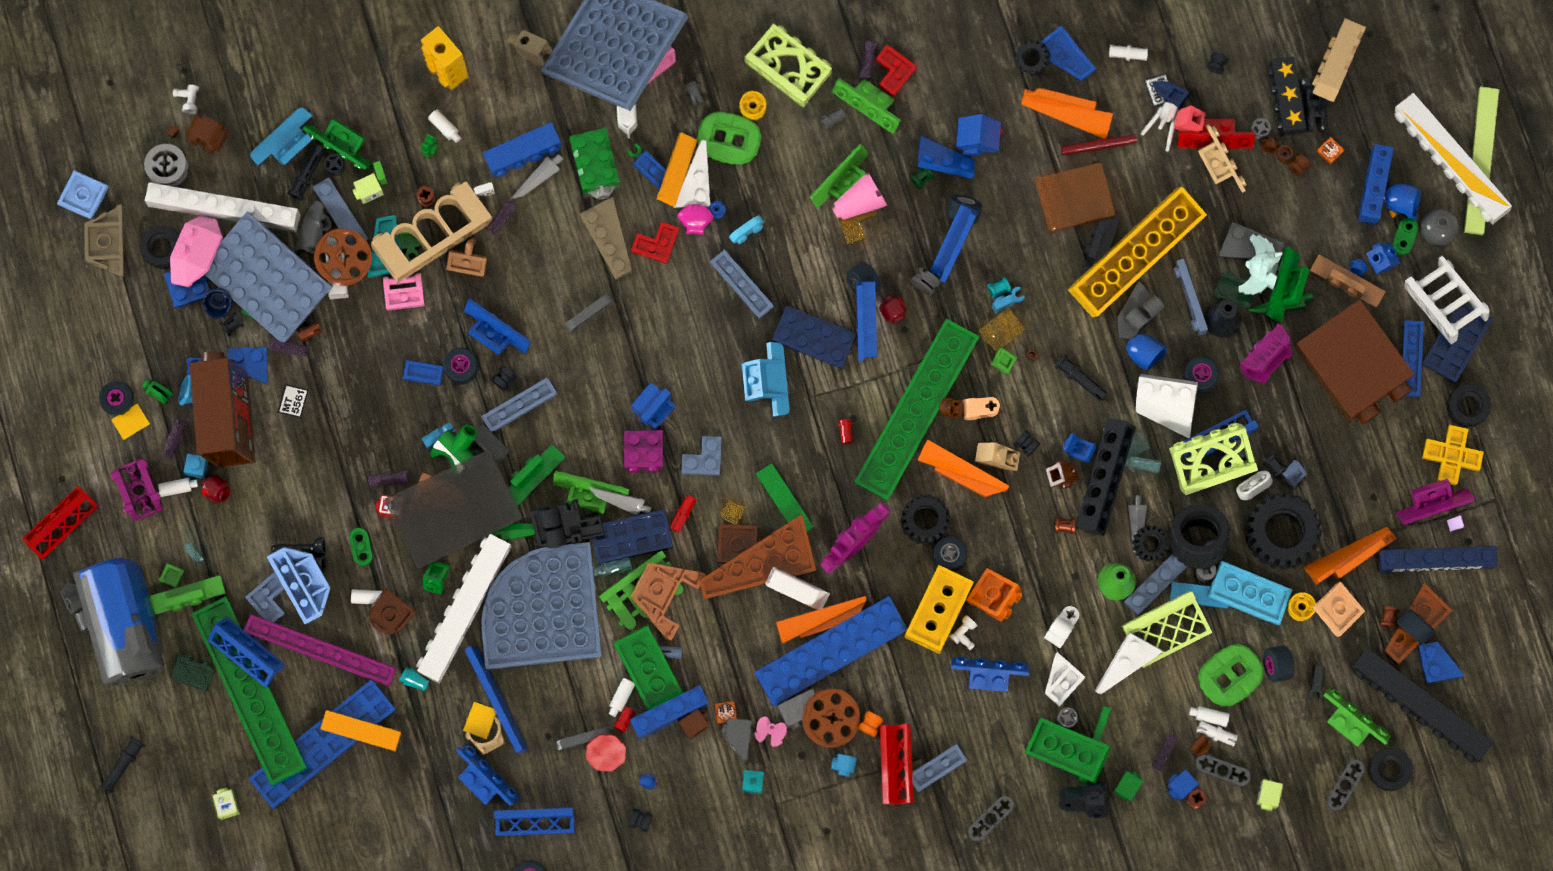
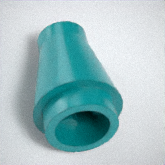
(413, 679)

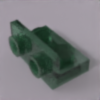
(1228, 289)
(192, 673)

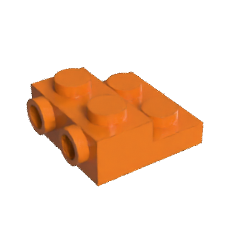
(995, 595)

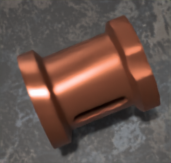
(420, 195)
(1064, 525)
(1389, 617)
(1202, 797)

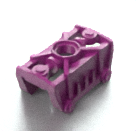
(1267, 355)
(127, 490)

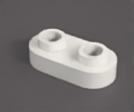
(1254, 485)

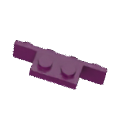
(1433, 500)

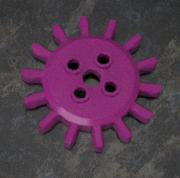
(853, 539)

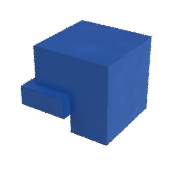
(978, 134)
(653, 406)

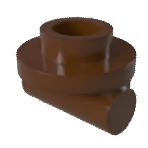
(1201, 745)

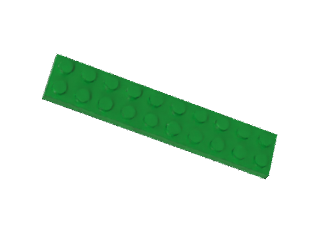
(916, 410)
(252, 702)

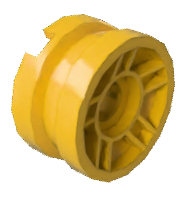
(754, 98)
(1297, 614)

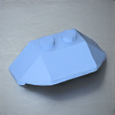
(302, 581)

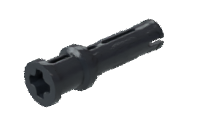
(302, 182)
(1073, 372)
(127, 756)

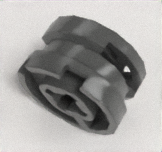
(925, 281)

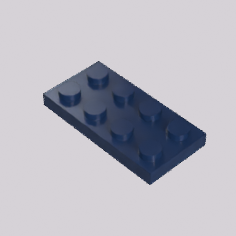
(814, 337)
(1450, 359)
(633, 537)

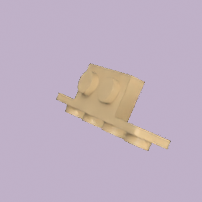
(1217, 162)

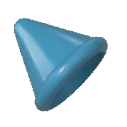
(185, 391)

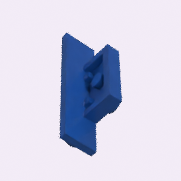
(493, 331)
(989, 674)
(483, 779)

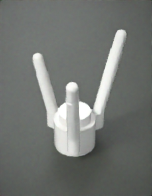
(1167, 114)

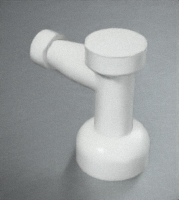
(189, 107)
(959, 635)

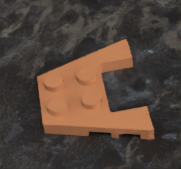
(656, 591)

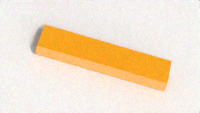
(677, 169)
(360, 730)

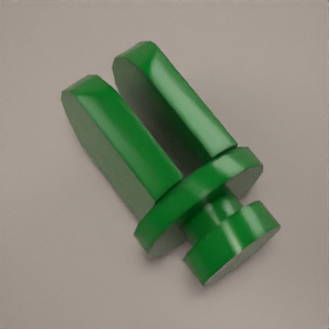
(156, 390)

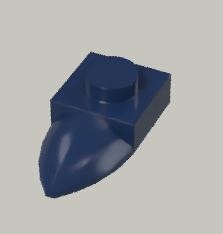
(1171, 93)

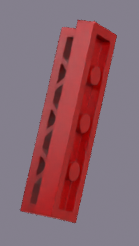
(54, 520)
(893, 765)

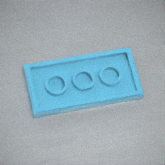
(1249, 593)

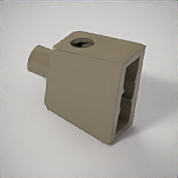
(531, 47)

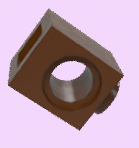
(694, 723)

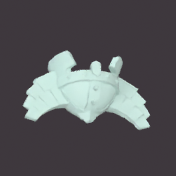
(1261, 267)

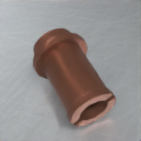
(308, 332)

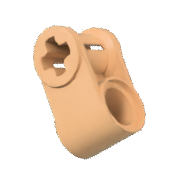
(976, 408)

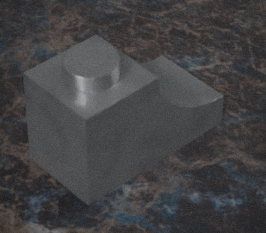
(793, 709)

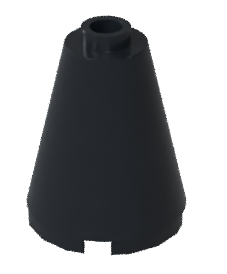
(1222, 318)

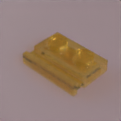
(1001, 330)

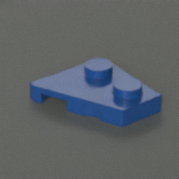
(1437, 663)

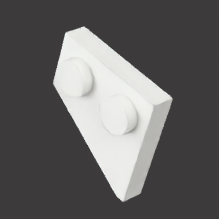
(1062, 680)

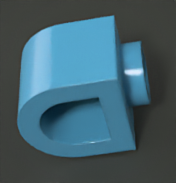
(844, 764)

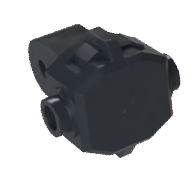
(1091, 798)

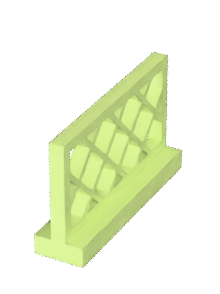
(1164, 611)

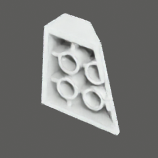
(1167, 402)

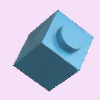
(196, 466)

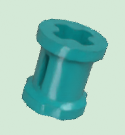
(999, 288)

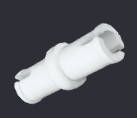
(1128, 52)
(1217, 733)

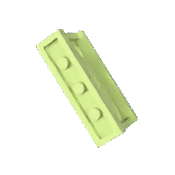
(795, 89)
(1236, 469)

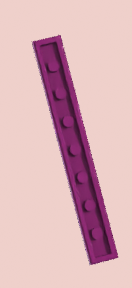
(320, 650)

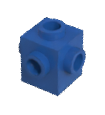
(1383, 257)

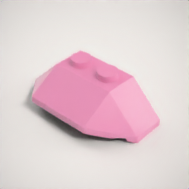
(195, 250)

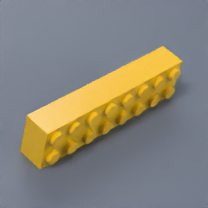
(1137, 252)

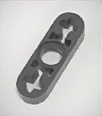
(589, 313)
(580, 739)
(1235, 780)
(1333, 794)
(1004, 812)

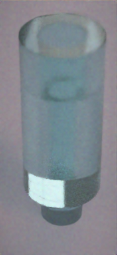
(1143, 464)
(613, 567)

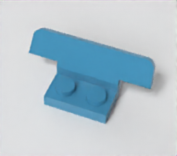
(285, 140)
(768, 379)

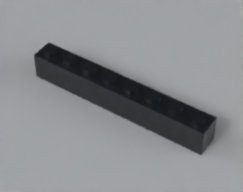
(1421, 705)

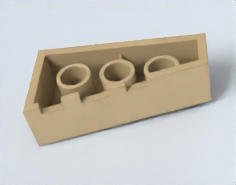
(1337, 60)

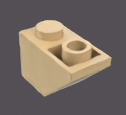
(997, 456)

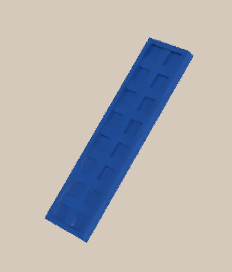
(830, 651)
(323, 747)

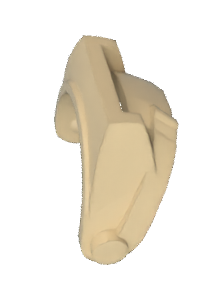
(484, 748)

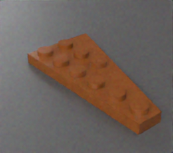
(784, 549)

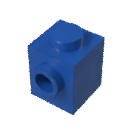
(1181, 785)

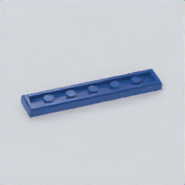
(496, 699)

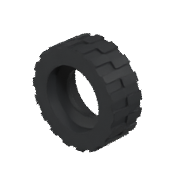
(147, 243)
(1454, 405)
(1404, 764)

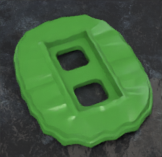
(732, 125)
(1221, 664)

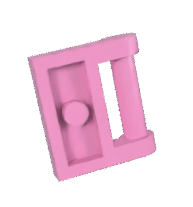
(404, 297)

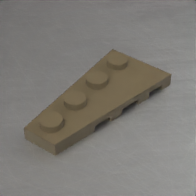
(606, 233)

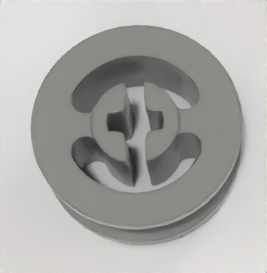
(176, 170)

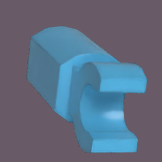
(430, 439)

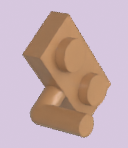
(467, 262)

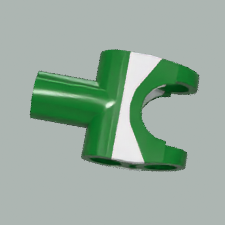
(453, 446)

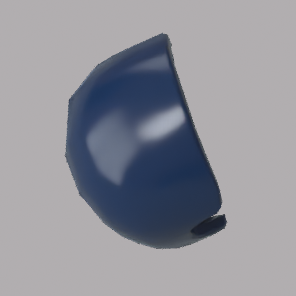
(217, 303)

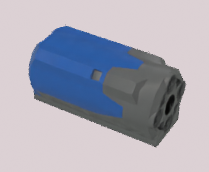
(120, 621)

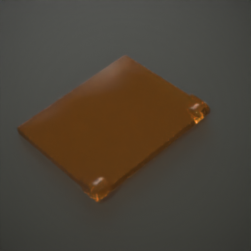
(1075, 197)

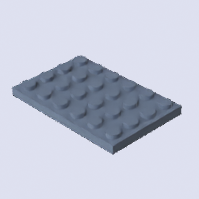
(267, 278)

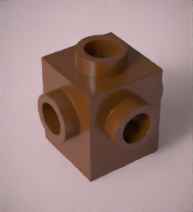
(1062, 474)

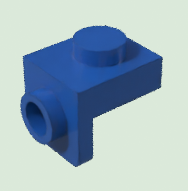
(1079, 448)

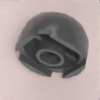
(1439, 227)

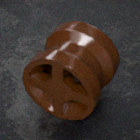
(1299, 164)
(951, 407)

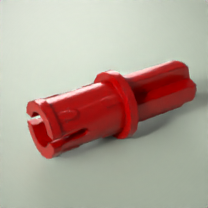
(682, 513)

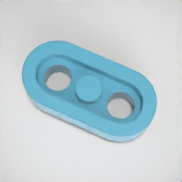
(753, 225)

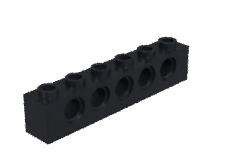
(1107, 486)

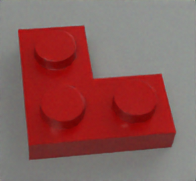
(899, 70)
(658, 248)

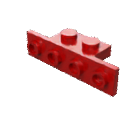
(1227, 134)

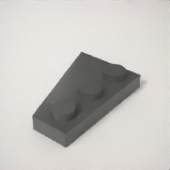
(1239, 246)

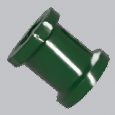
(921, 177)

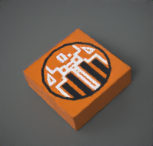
(1330, 150)
(725, 711)

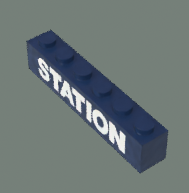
(1437, 559)

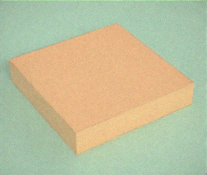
(1338, 609)

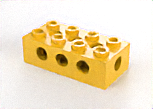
(444, 58)
(934, 597)

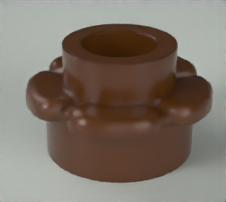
(1270, 145)
(1289, 152)

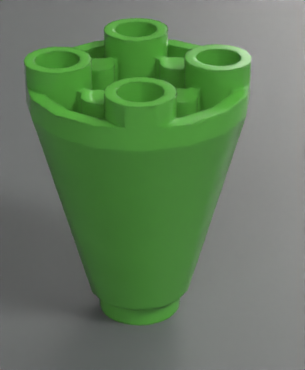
(1112, 586)

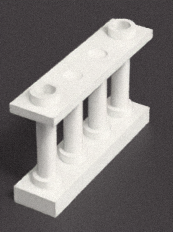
(1439, 316)

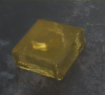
(732, 512)

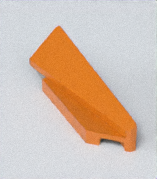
(1070, 110)
(961, 471)
(1349, 557)
(818, 620)

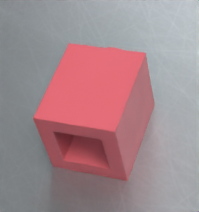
(1189, 119)

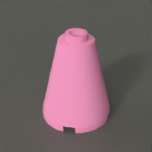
(859, 199)

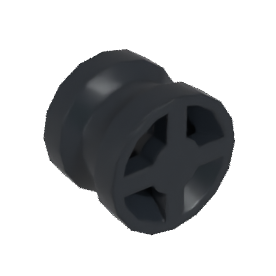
(1217, 63)
(334, 161)

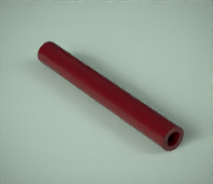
(1098, 144)

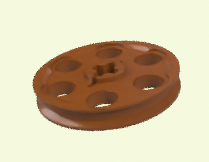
(337, 263)
(836, 711)

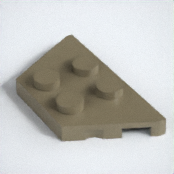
(106, 241)

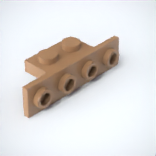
(1347, 281)

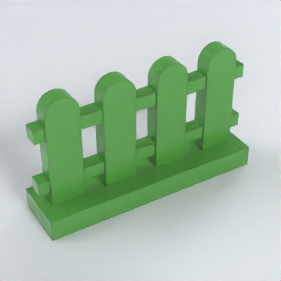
(626, 585)

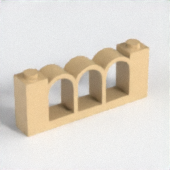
(471, 208)

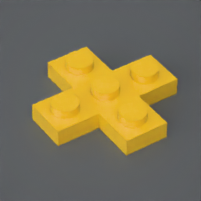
(1453, 454)

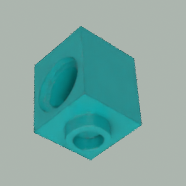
(752, 781)

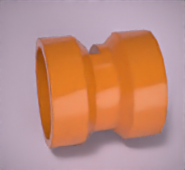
(870, 723)

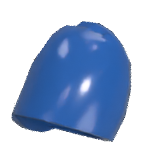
(1403, 199)
(1145, 351)

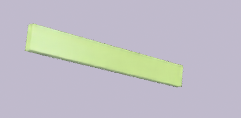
(1482, 150)

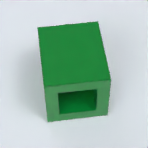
(1128, 786)

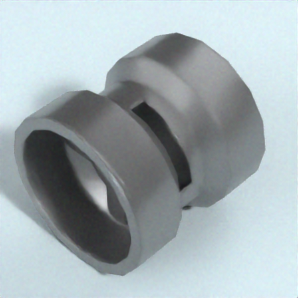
(1067, 714)

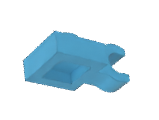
(1002, 302)

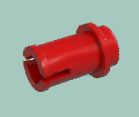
(845, 431)
(624, 719)

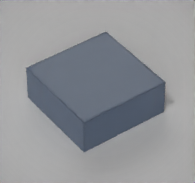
(1294, 473)

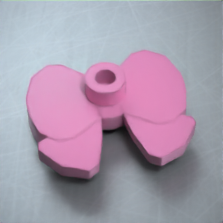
(765, 727)

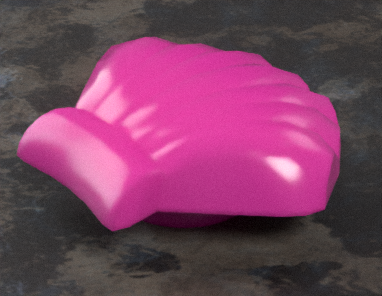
(695, 218)

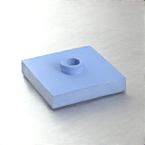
(83, 195)

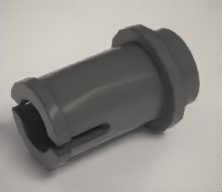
(694, 92)
(833, 118)

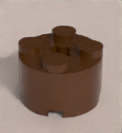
(206, 134)

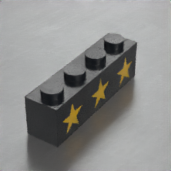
(1287, 96)

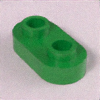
(1405, 235)
(361, 547)

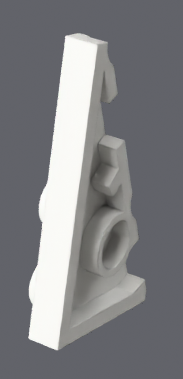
(696, 183)
(1130, 657)

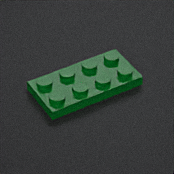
(648, 667)
(1067, 750)

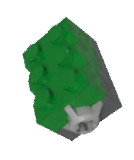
(595, 163)

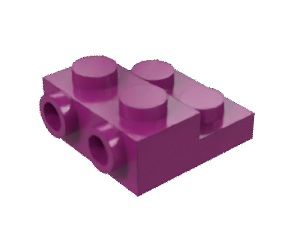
(643, 450)

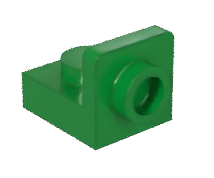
(435, 577)

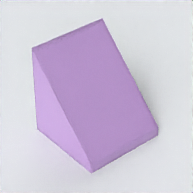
(1455, 523)

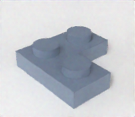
(708, 462)
(263, 598)

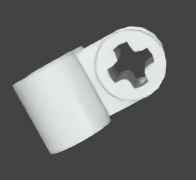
(1062, 626)

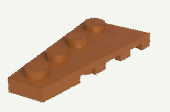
(1430, 609)

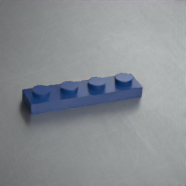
(1413, 353)

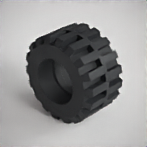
(925, 503)

